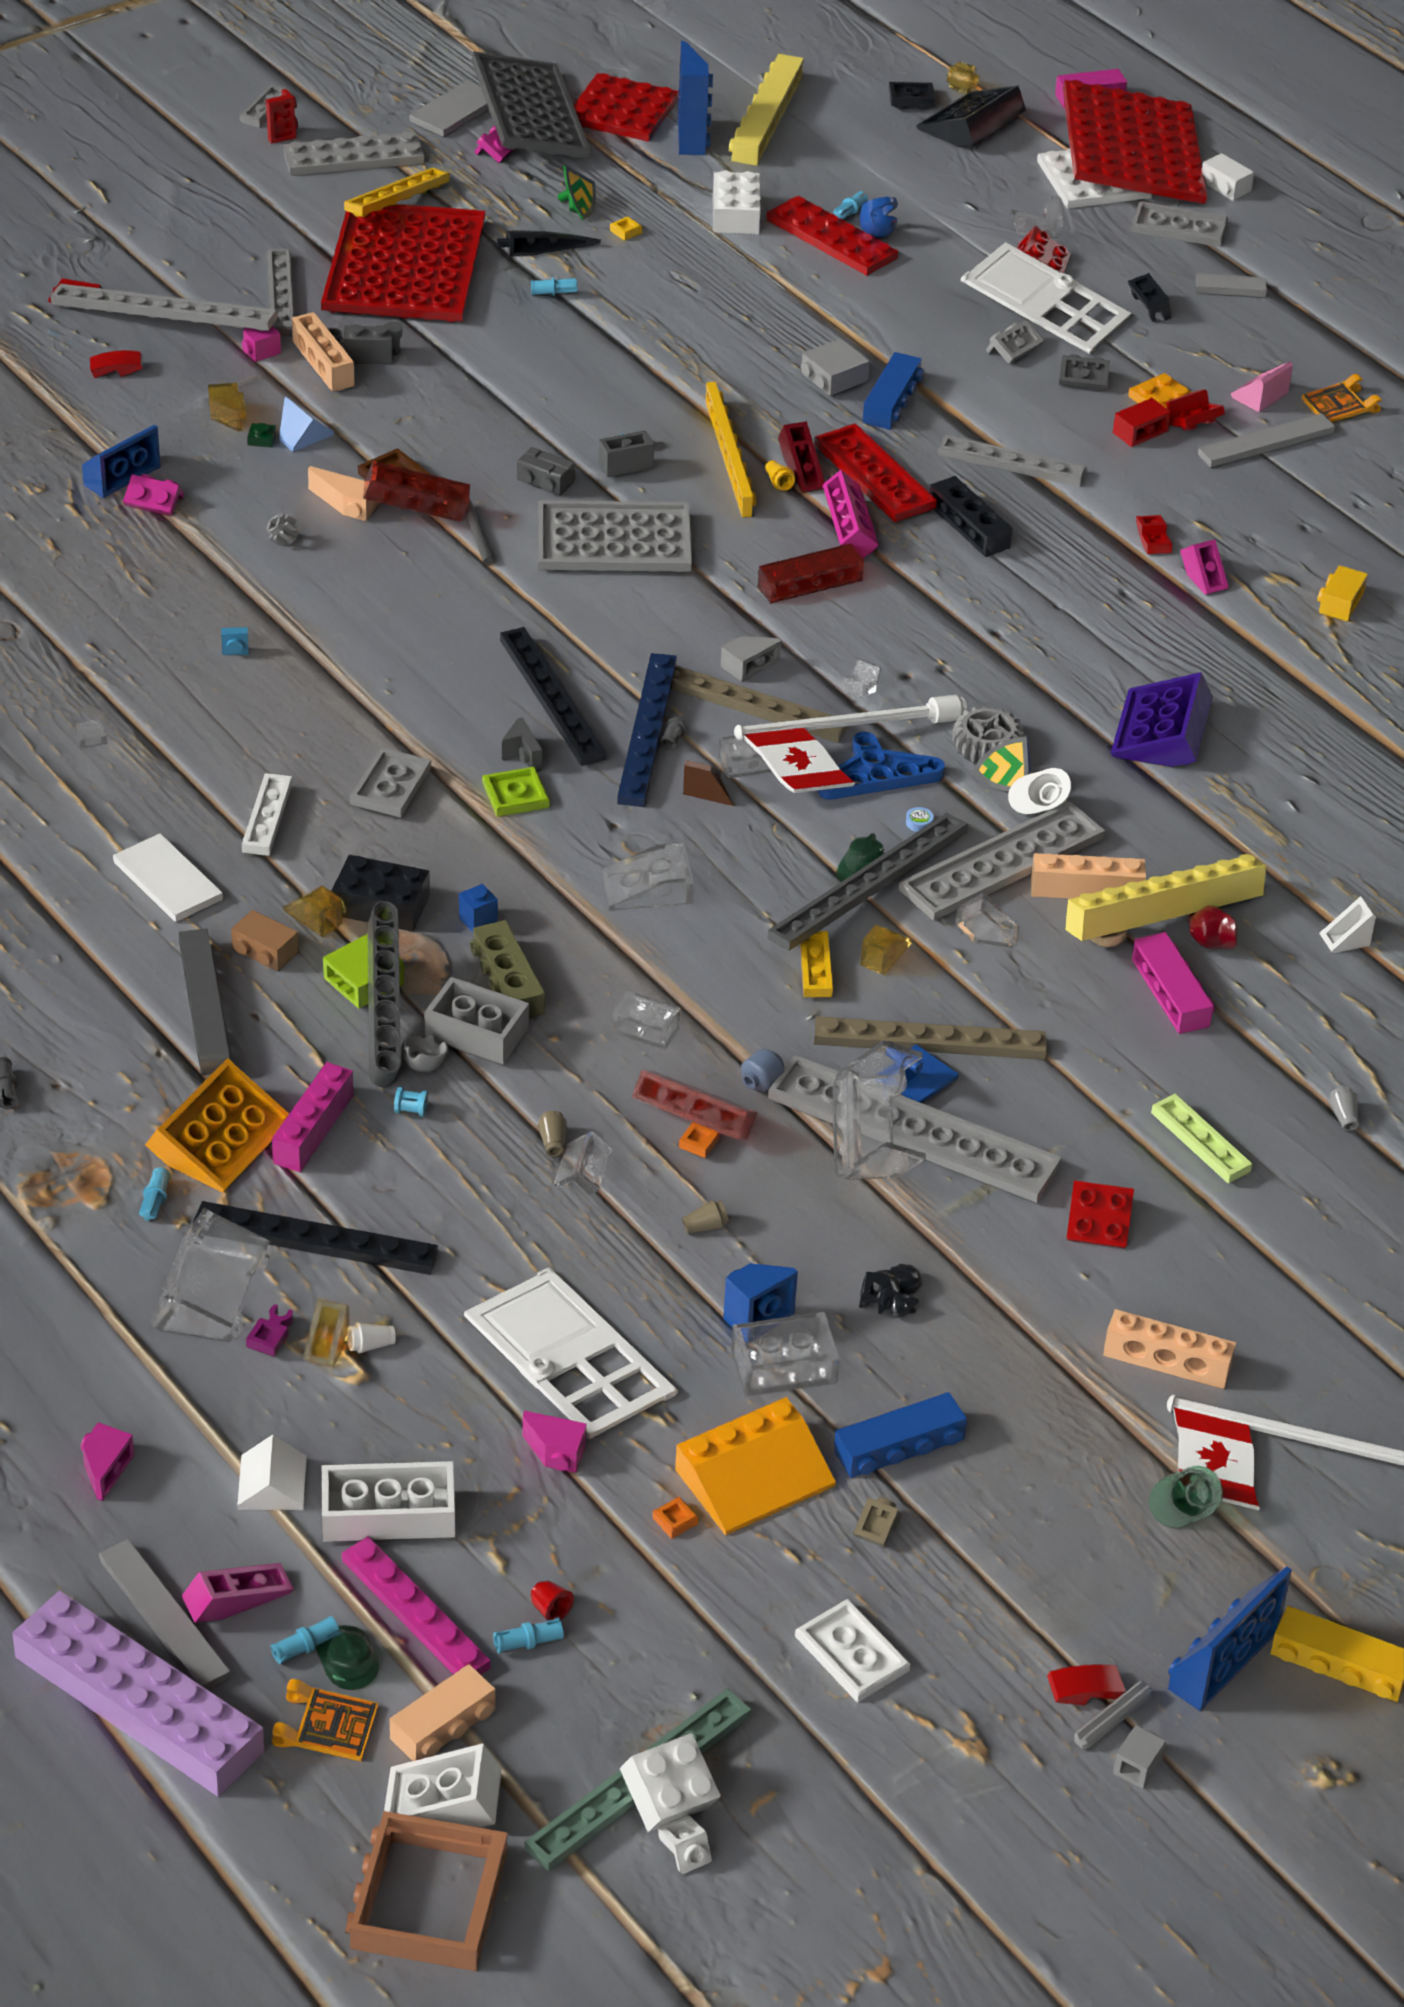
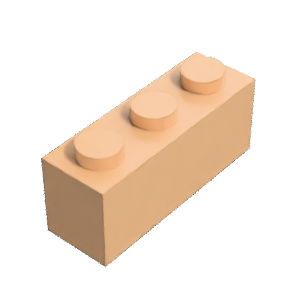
(442, 1714)

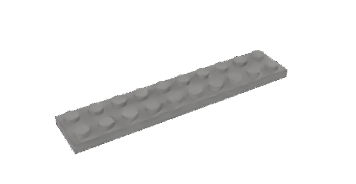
(942, 1136)

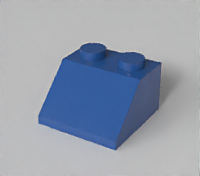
(759, 1293)

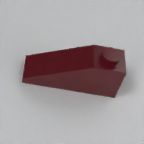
(801, 456)

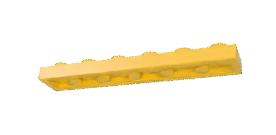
(396, 191)

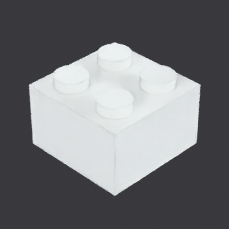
(669, 1782)

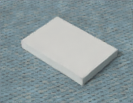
(852, 1650)

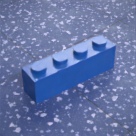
(892, 390)
(900, 1435)

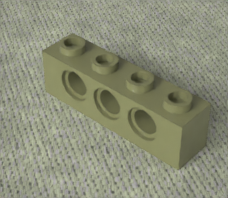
(507, 965)

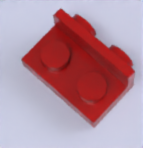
(281, 117)

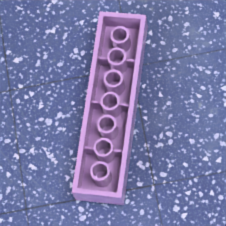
(139, 1693)

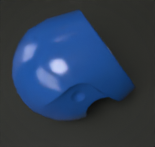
(875, 218)

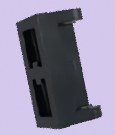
(1151, 296)

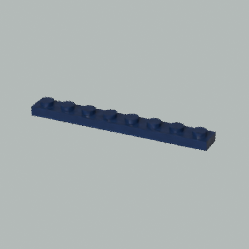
(647, 730)

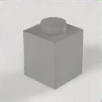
(1139, 1756)

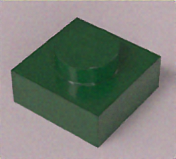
(261, 435)

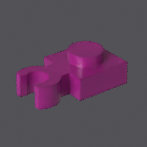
(270, 1334)

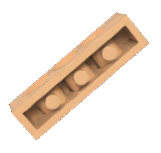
(323, 351)
(1169, 1349)

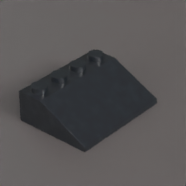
(975, 116)

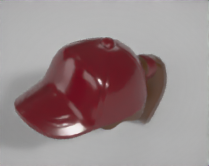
(1213, 928)

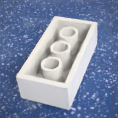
(388, 1501)

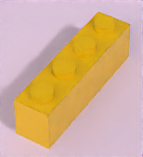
(1340, 1653)

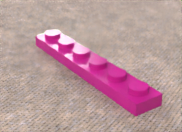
(414, 1607)

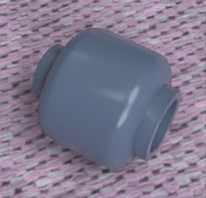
(761, 1070)

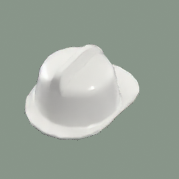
(1040, 791)

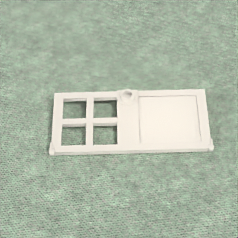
(1036, 289)
(551, 1330)

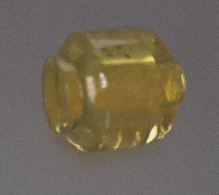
(962, 77)

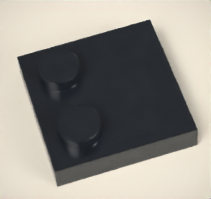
(912, 95)

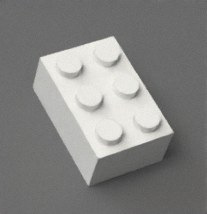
(736, 202)

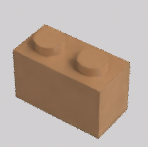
(264, 940)

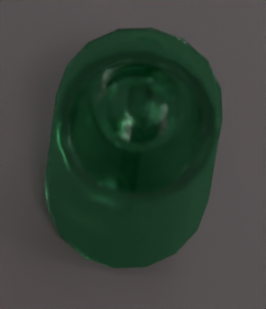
(859, 854)
(1186, 1496)
(349, 1659)

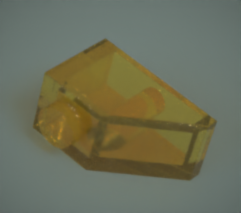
(317, 910)
(882, 949)

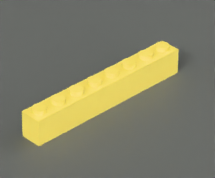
(766, 109)
(1165, 897)

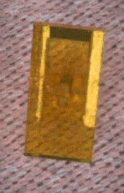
(327, 1332)

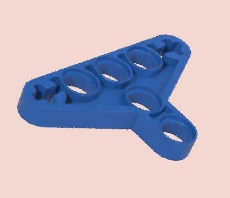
(890, 765)

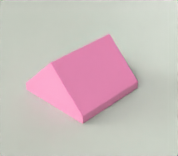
(1265, 388)

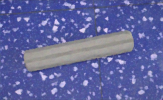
(1112, 1715)

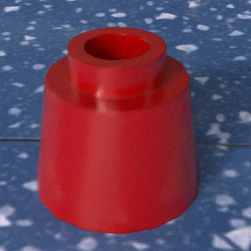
(551, 1600)

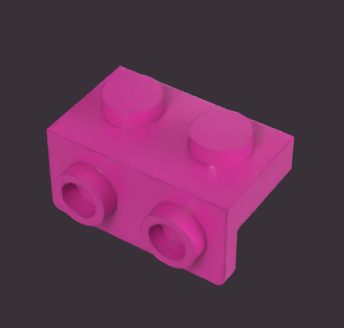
(492, 145)
(152, 494)

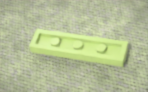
(1201, 1138)

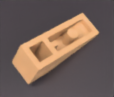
(341, 493)

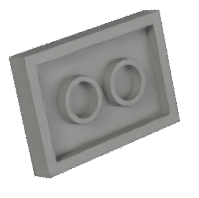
(390, 782)

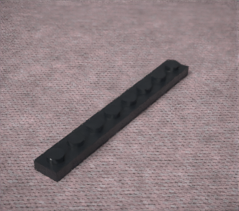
(553, 696)
(331, 1239)

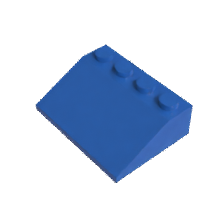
(693, 102)
(1230, 1642)

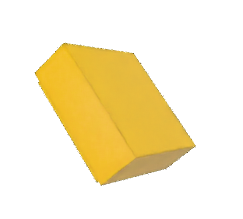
(626, 228)

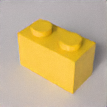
(1342, 593)

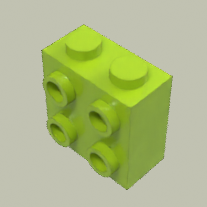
(348, 971)

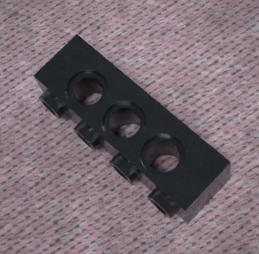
(971, 516)

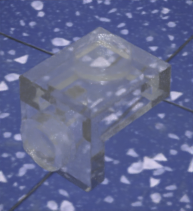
(863, 680)

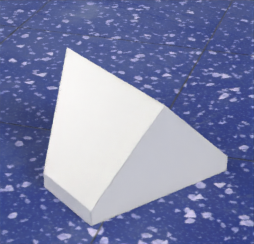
(1351, 928)

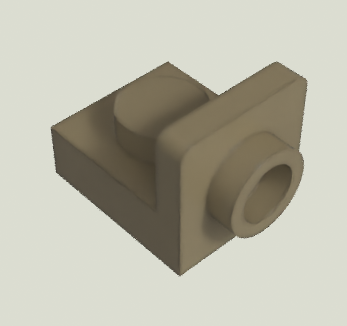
(877, 1521)

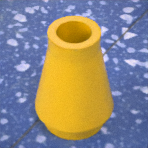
(780, 475)

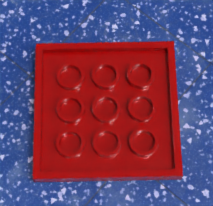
(624, 106)

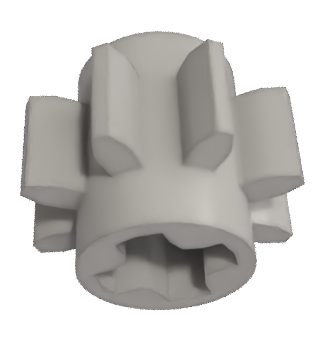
(282, 529)

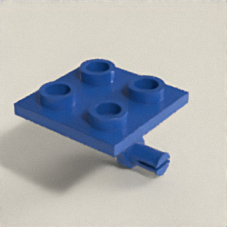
(927, 1077)

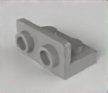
(1015, 341)

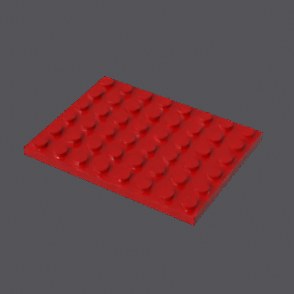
(1133, 141)
(405, 262)

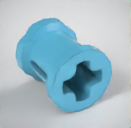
(411, 1101)

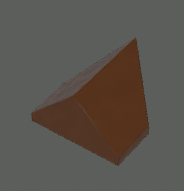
(704, 783)

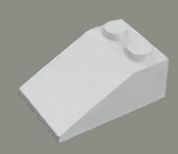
(447, 1787)

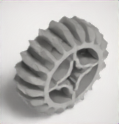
(982, 729)

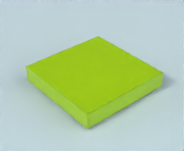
(515, 791)

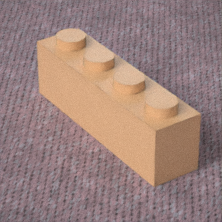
(1074, 874)

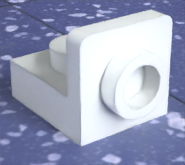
(687, 1842)

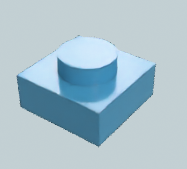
(235, 641)

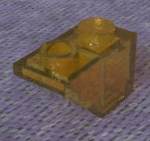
(227, 405)

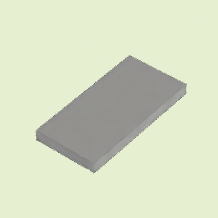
(451, 109)
(1179, 224)

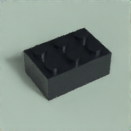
(369, 881)

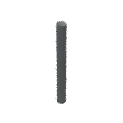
(478, 534)

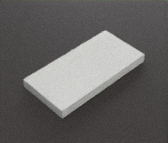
(167, 877)

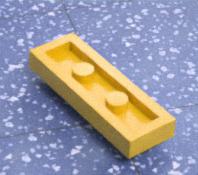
(816, 966)

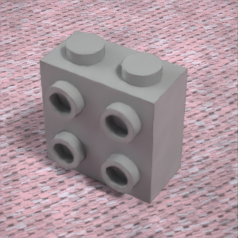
(835, 367)

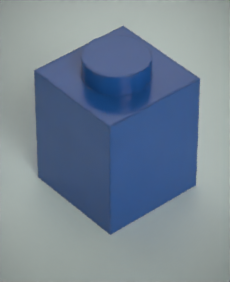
(478, 907)

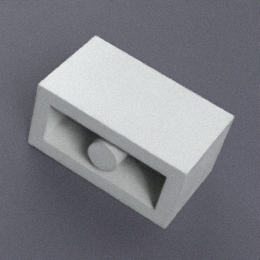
(1227, 176)

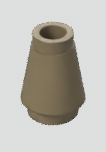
(553, 1132)
(706, 1218)

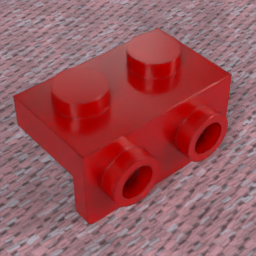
(1193, 409)

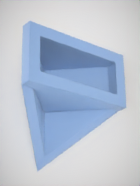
(300, 427)

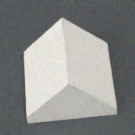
(272, 1477)

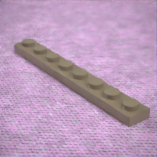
(931, 1037)

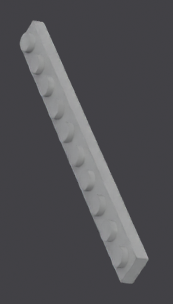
(164, 307)

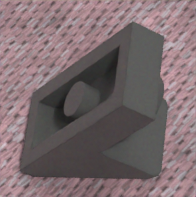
(522, 743)

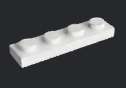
(267, 814)

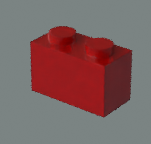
(1141, 422)

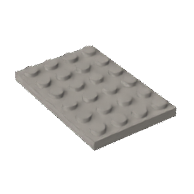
(614, 536)

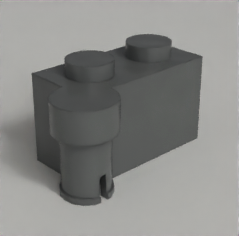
(372, 343)

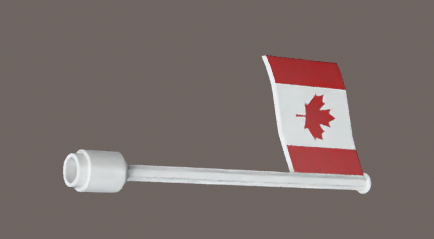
(805, 764)
(1224, 1444)

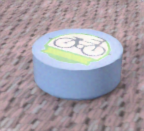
(918, 818)

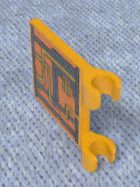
(1340, 401)
(330, 1722)

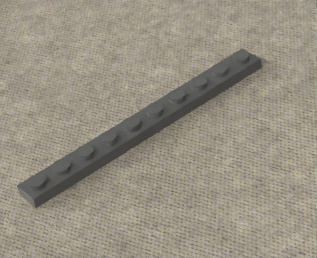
(867, 881)

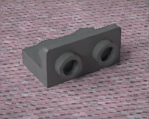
(1084, 372)

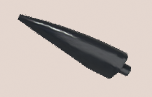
(538, 242)

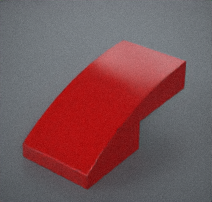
(123, 361)
(1153, 534)
(1081, 1682)

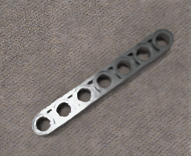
(203, 999)
(380, 1004)

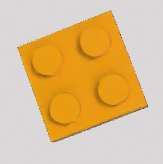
(1160, 388)

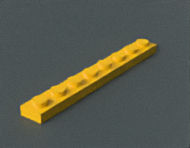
(728, 445)

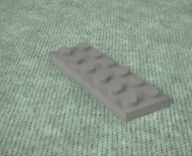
(353, 153)

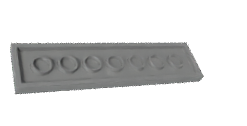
(1000, 860)

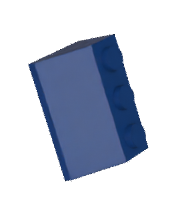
(115, 466)

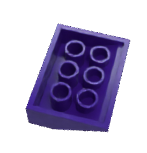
(1164, 721)

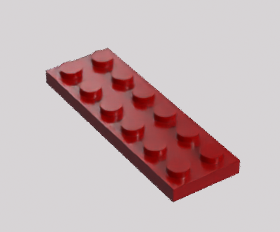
(832, 235)
(875, 472)

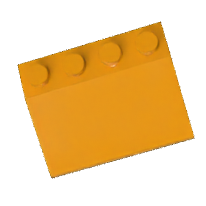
(219, 1128)
(754, 1466)

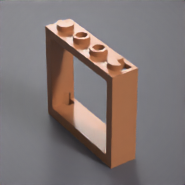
(438, 1836)

